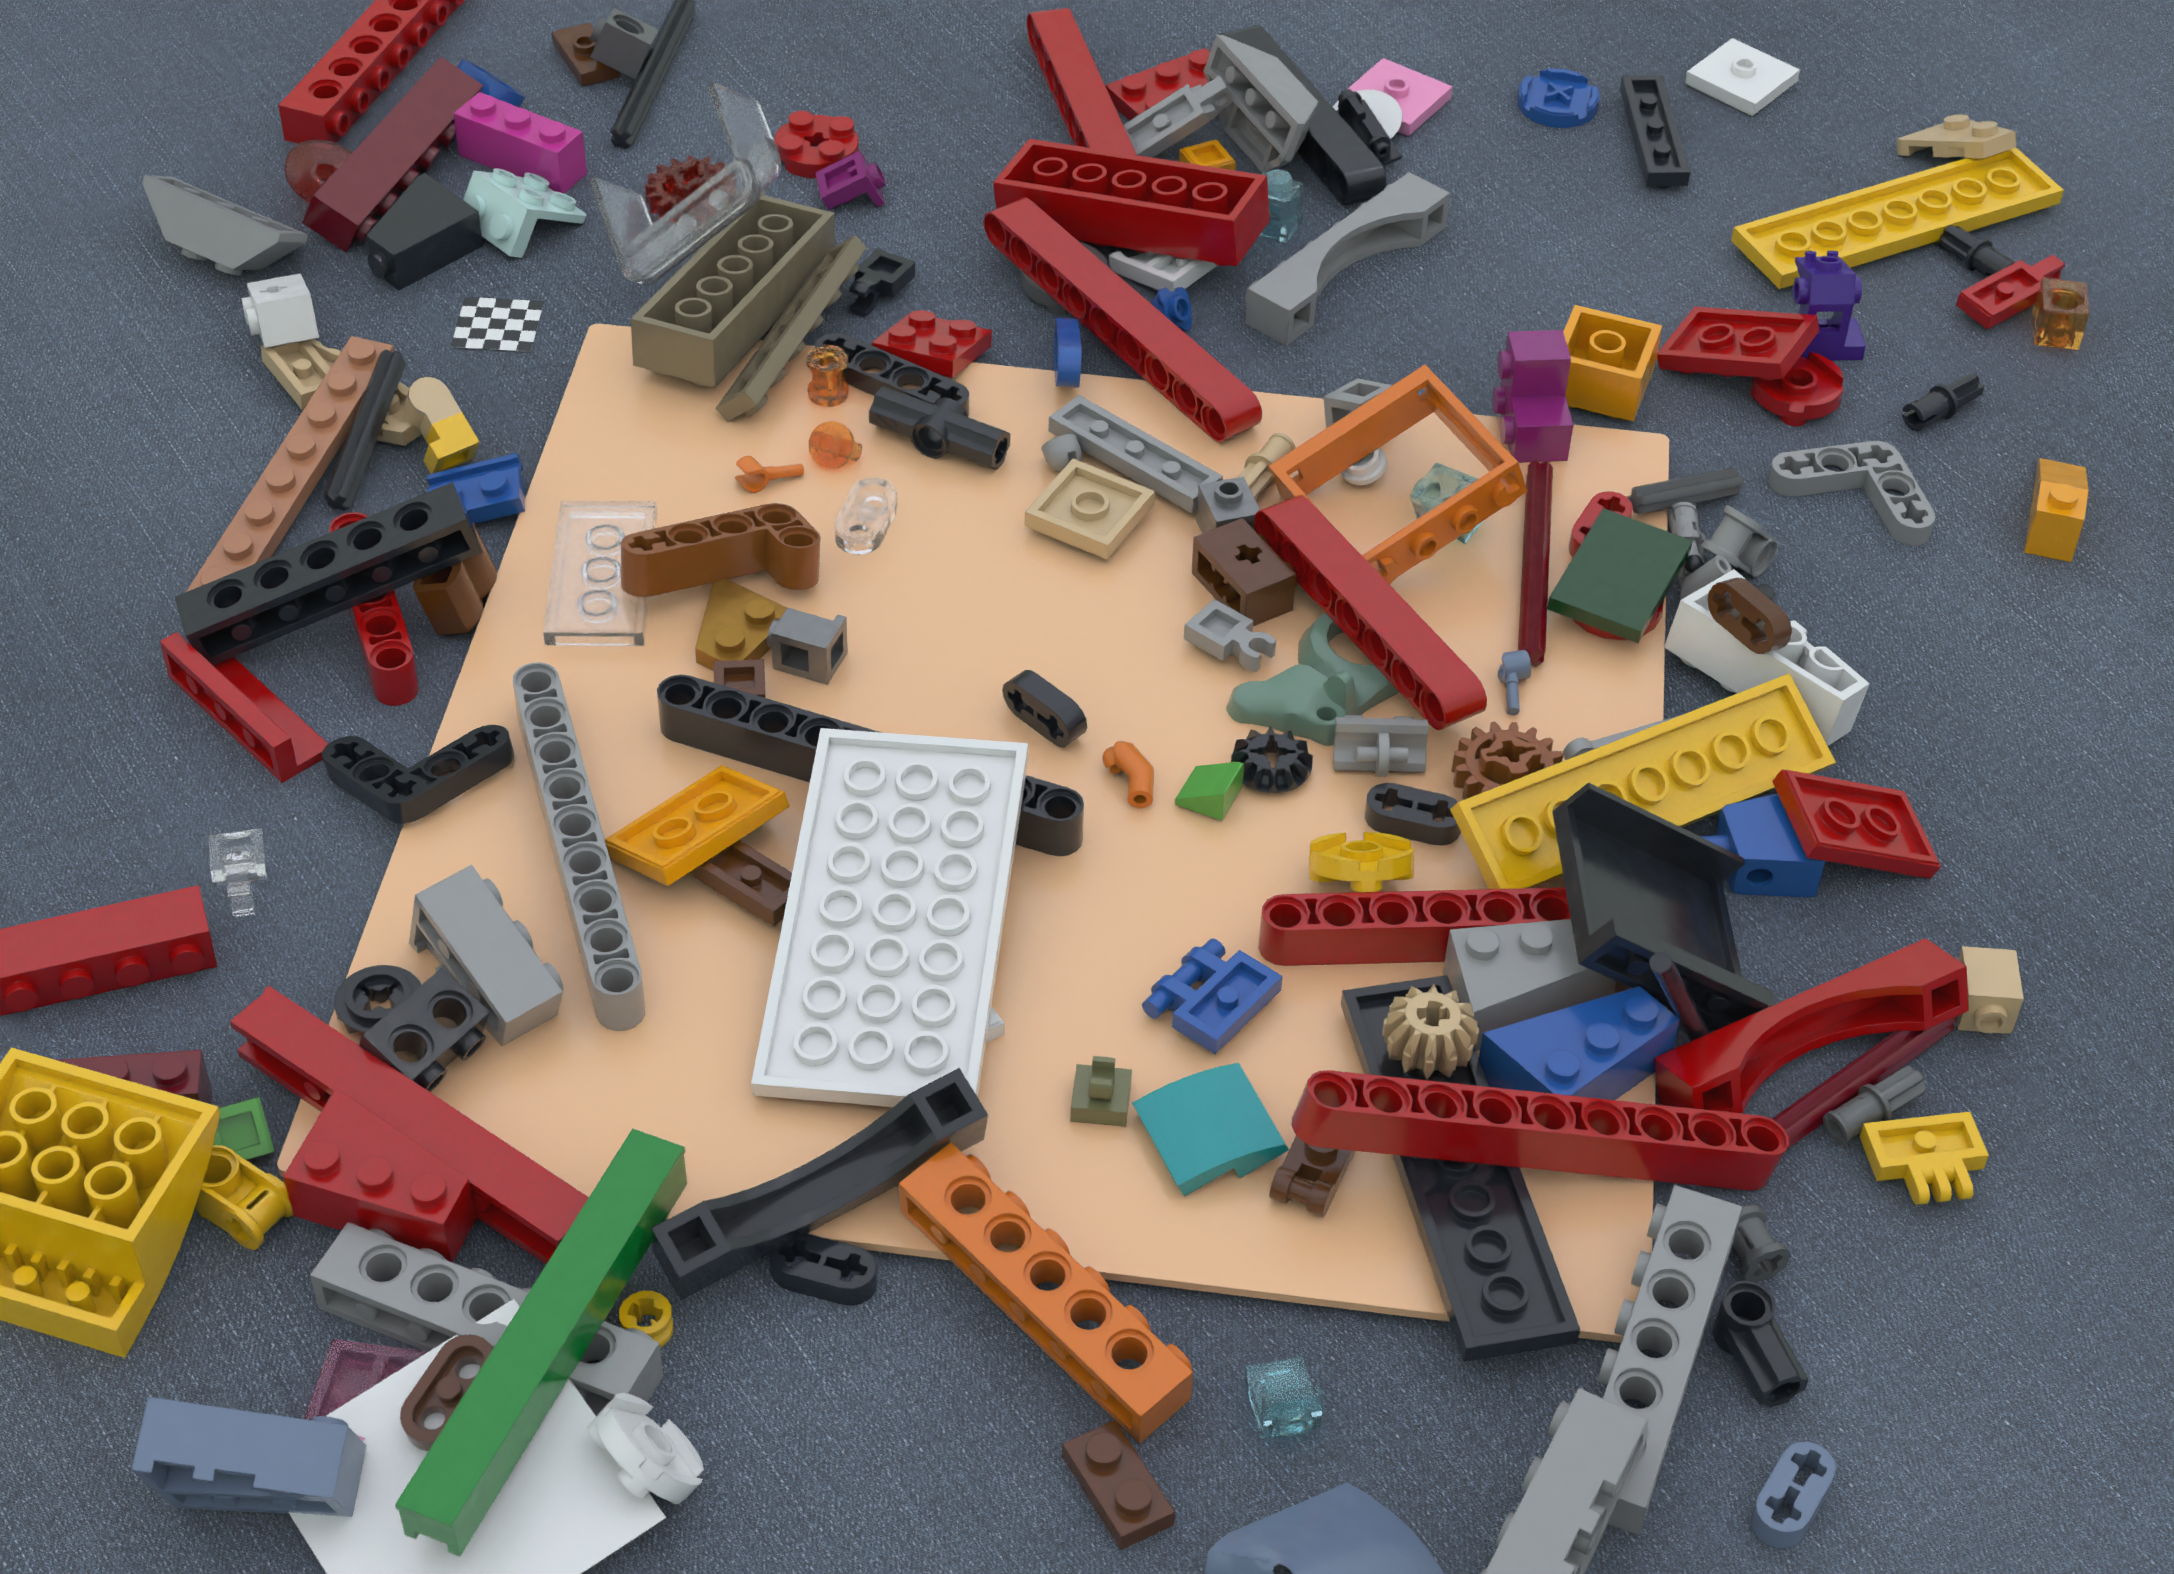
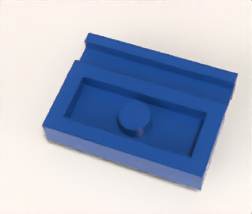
(486, 487)

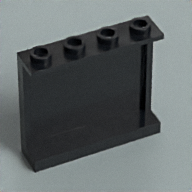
(1647, 890)

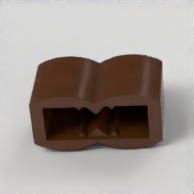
(456, 593)

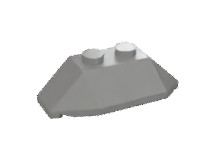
(1268, 105)
(217, 228)

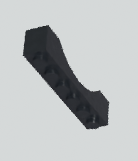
(747, 1225)

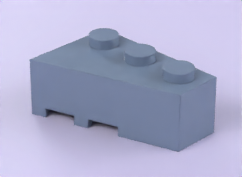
(248, 1460)

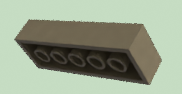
(731, 291)

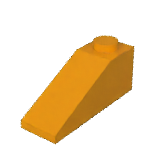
(2057, 510)

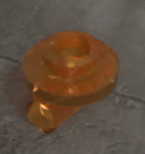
(833, 445)

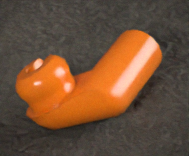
(1128, 758)

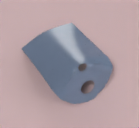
(1325, 1535)

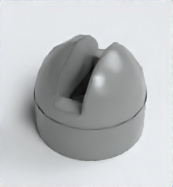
(1061, 451)

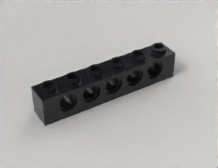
(328, 574)

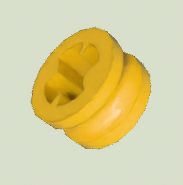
(648, 1304)

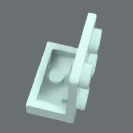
(513, 204)

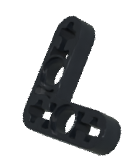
(420, 786)

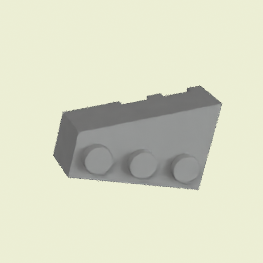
(1519, 972)

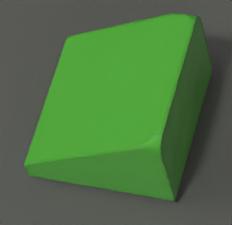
(1212, 789)

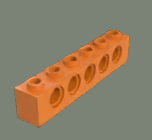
(1134, 1397)

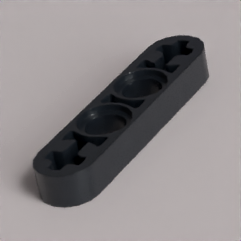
(895, 374)

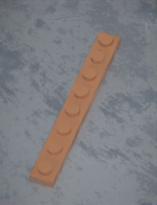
(296, 465)

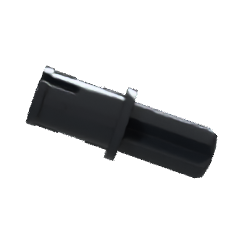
(1975, 252)
(1941, 402)

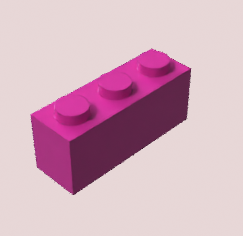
(520, 141)

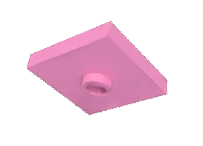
(1415, 92)

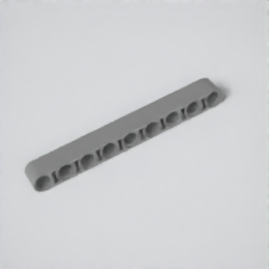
(579, 848)

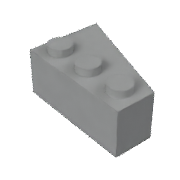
(486, 953)

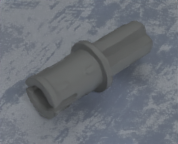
(1874, 1104)

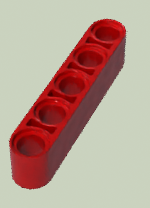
(383, 640)

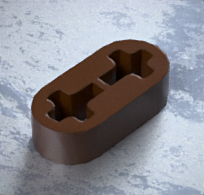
(1746, 621)

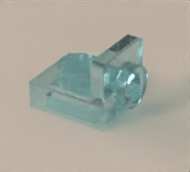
(1283, 1398)

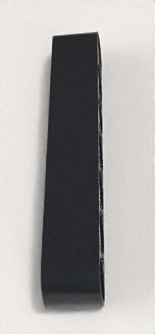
(1330, 144)

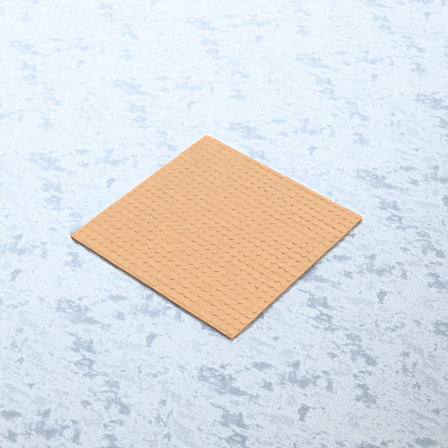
(932, 635)

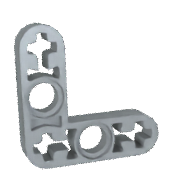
(1866, 466)

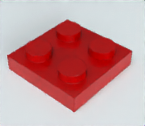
(935, 342)

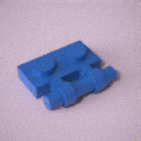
(1223, 1003)

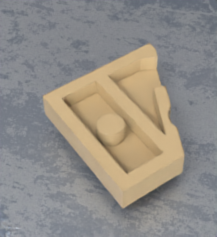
(1959, 138)

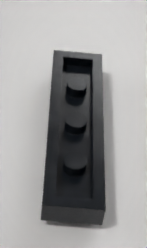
(1654, 131)

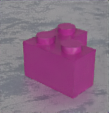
(1533, 396)

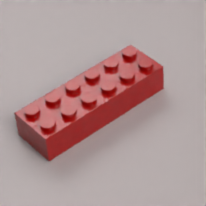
(1140, 200)

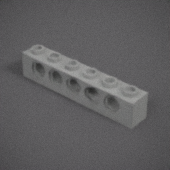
(1706, 1232)
(353, 1287)

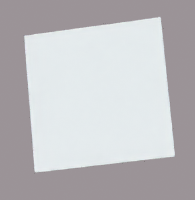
(551, 1517)

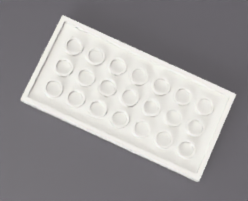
(892, 917)

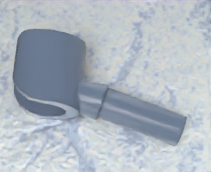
(1514, 667)

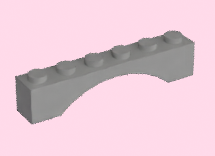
(1396, 218)

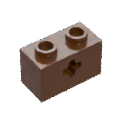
(1244, 571)

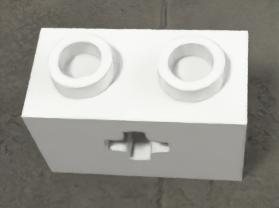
(280, 310)

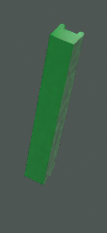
(543, 1343)

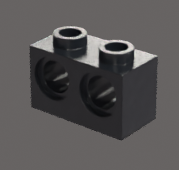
(414, 1030)

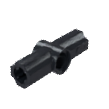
(939, 428)

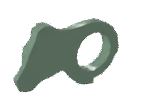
(1312, 692)

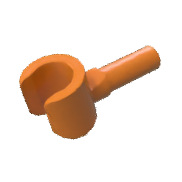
(757, 476)

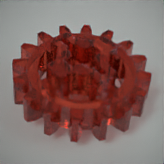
(677, 182)

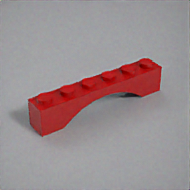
(1894, 993)

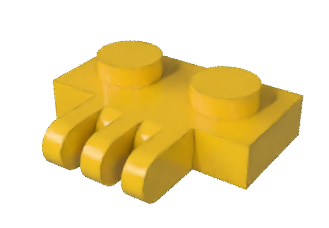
(1926, 1153)

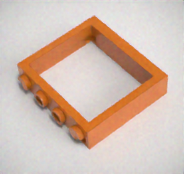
(1377, 424)

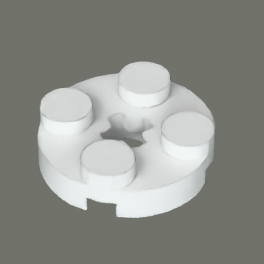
(648, 1454)

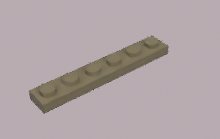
(787, 335)

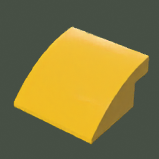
(92, 1197)

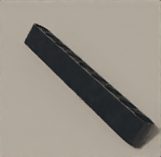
(787, 739)

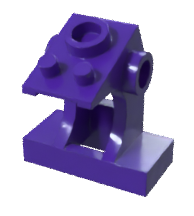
(1830, 286)

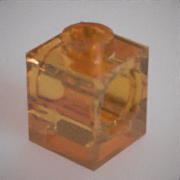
(2060, 313)

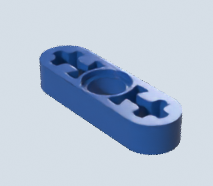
(1067, 352)

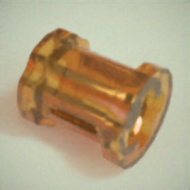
(827, 371)

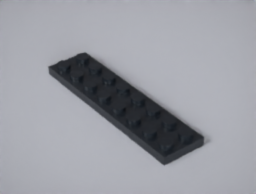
(1471, 1216)

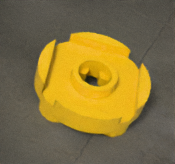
(1361, 862)

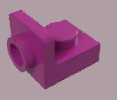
(850, 178)

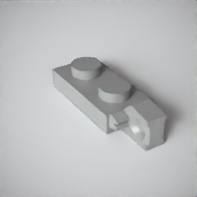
(1177, 117)

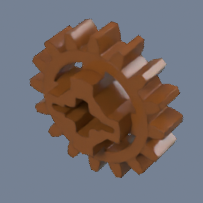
(1499, 758)

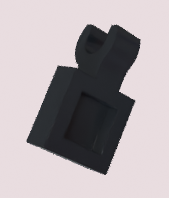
(879, 275)

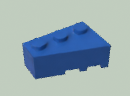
(1582, 1049)

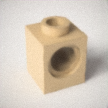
(1993, 990)

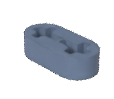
(1782, 1488)

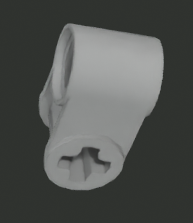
(1742, 543)

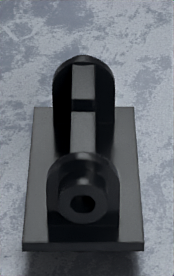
(1366, 126)

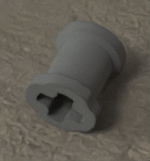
(1755, 1244)

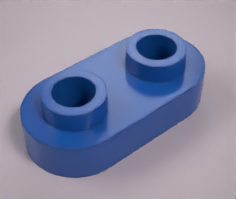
(491, 84)

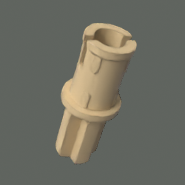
(1257, 465)

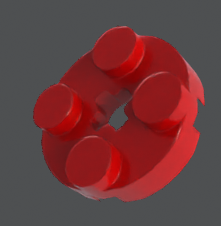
(832, 135)
(1805, 393)

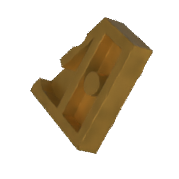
(735, 624)

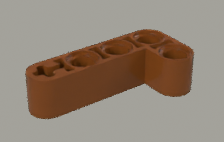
(722, 547)

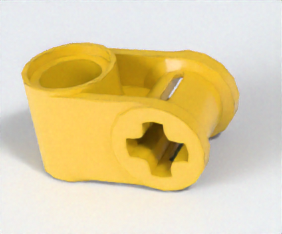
(241, 1197)

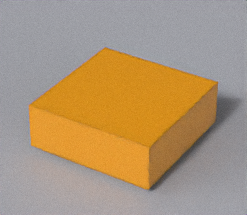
(1207, 154)

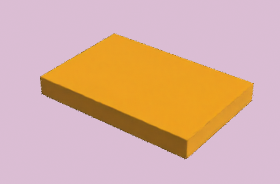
(695, 824)

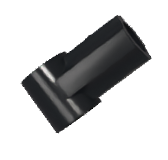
(1758, 1343)

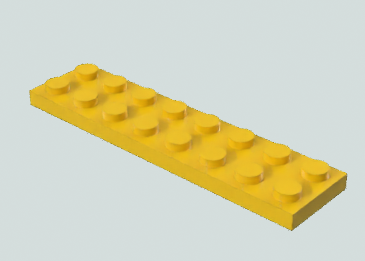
(1898, 214)
(1671, 769)

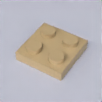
(1089, 508)

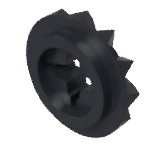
(1290, 771)
(372, 984)

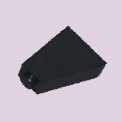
(422, 233)

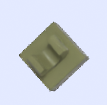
(1101, 1093)

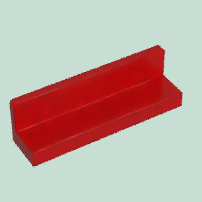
(244, 709)

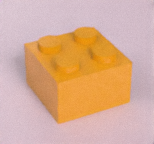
(1609, 361)

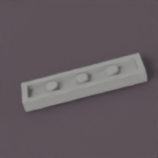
(1133, 452)

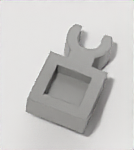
(1228, 632)

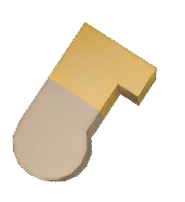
(442, 424)

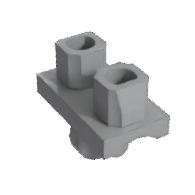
(1380, 744)

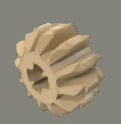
(1430, 1031)

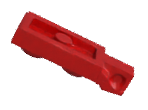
(2007, 291)

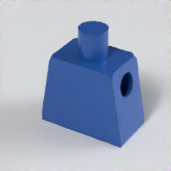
(1771, 850)

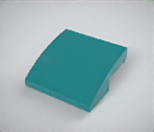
(1210, 1126)

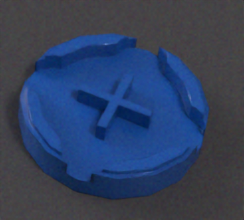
(1558, 98)

